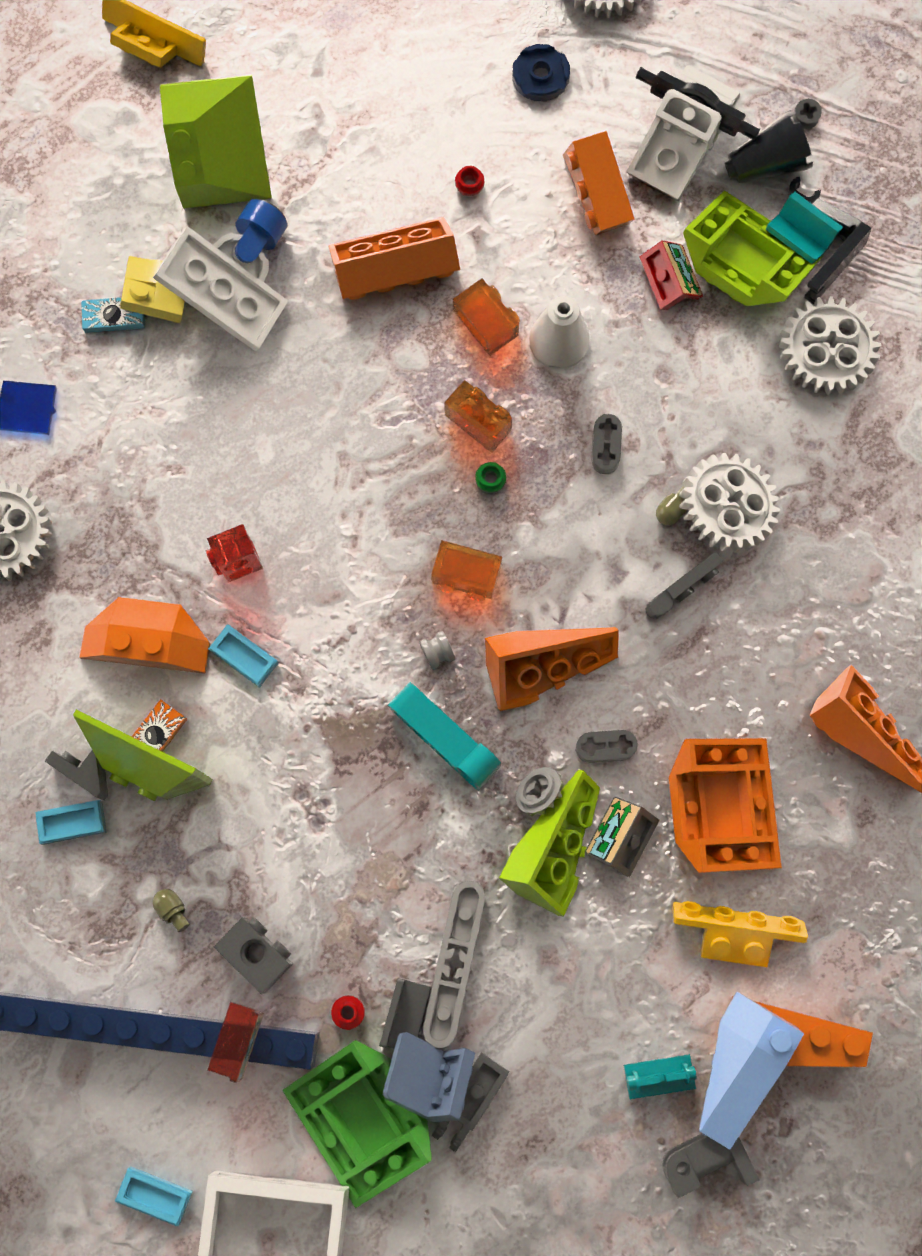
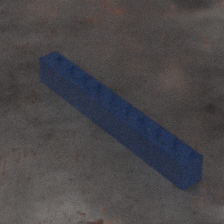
(148, 1029)

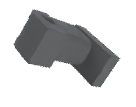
(702, 1158)

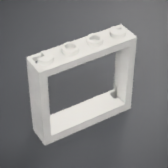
(274, 1188)

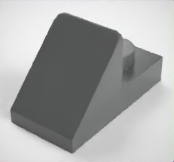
(88, 776)

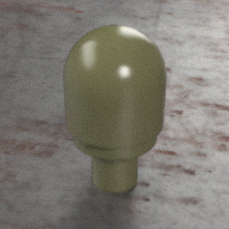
(668, 510)
(170, 908)

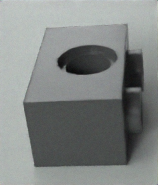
(235, 948)

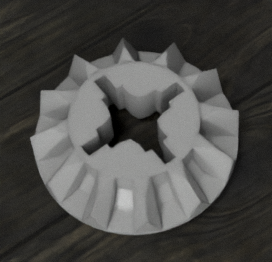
(531, 787)

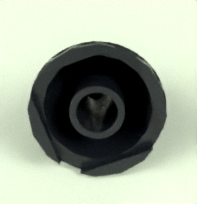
(775, 151)

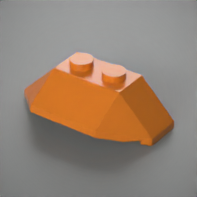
(146, 636)

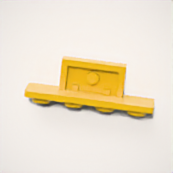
(151, 35)
(737, 934)

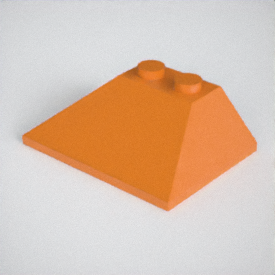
(724, 805)

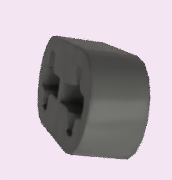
(613, 444)
(606, 738)

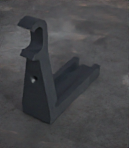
(855, 237)

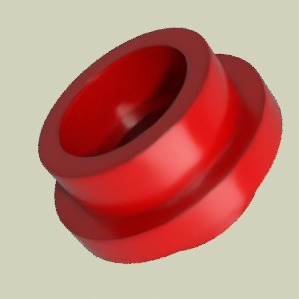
(469, 173)
(359, 1012)

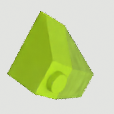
(548, 854)

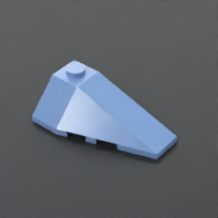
(746, 1063)

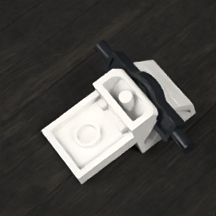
(685, 127)

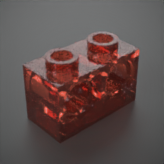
(233, 553)

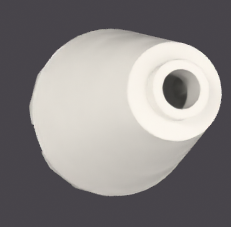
(560, 334)

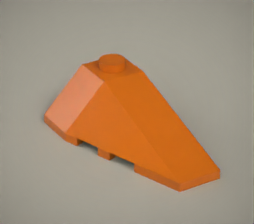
(855, 721)

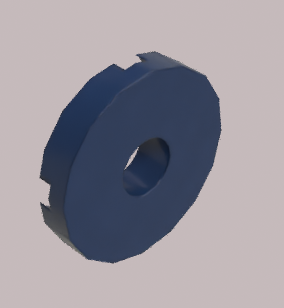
(537, 87)

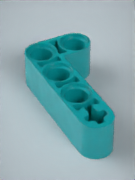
(444, 736)

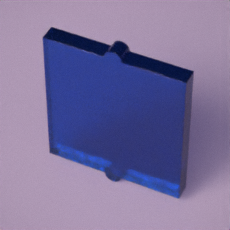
(27, 407)

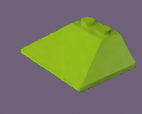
(215, 141)
(741, 256)
(138, 762)

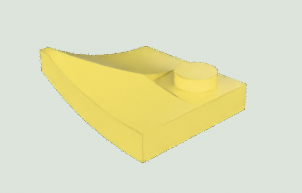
(146, 295)

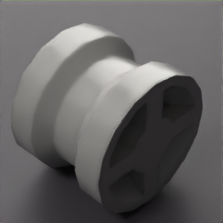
(437, 650)

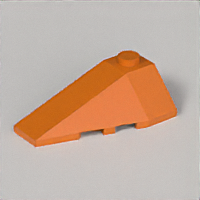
(535, 661)

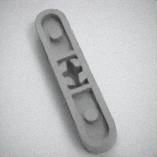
(448, 996)

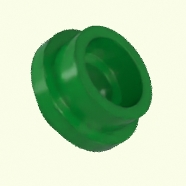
(494, 469)

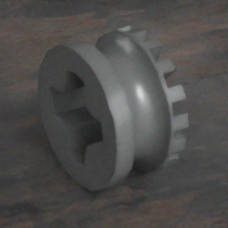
(811, 106)

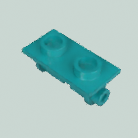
(660, 1076)

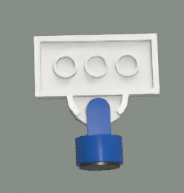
(229, 276)

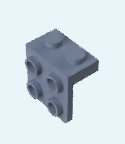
(428, 1078)

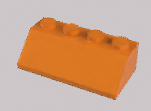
(394, 258)

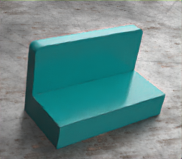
(804, 228)

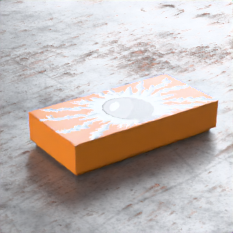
(160, 726)

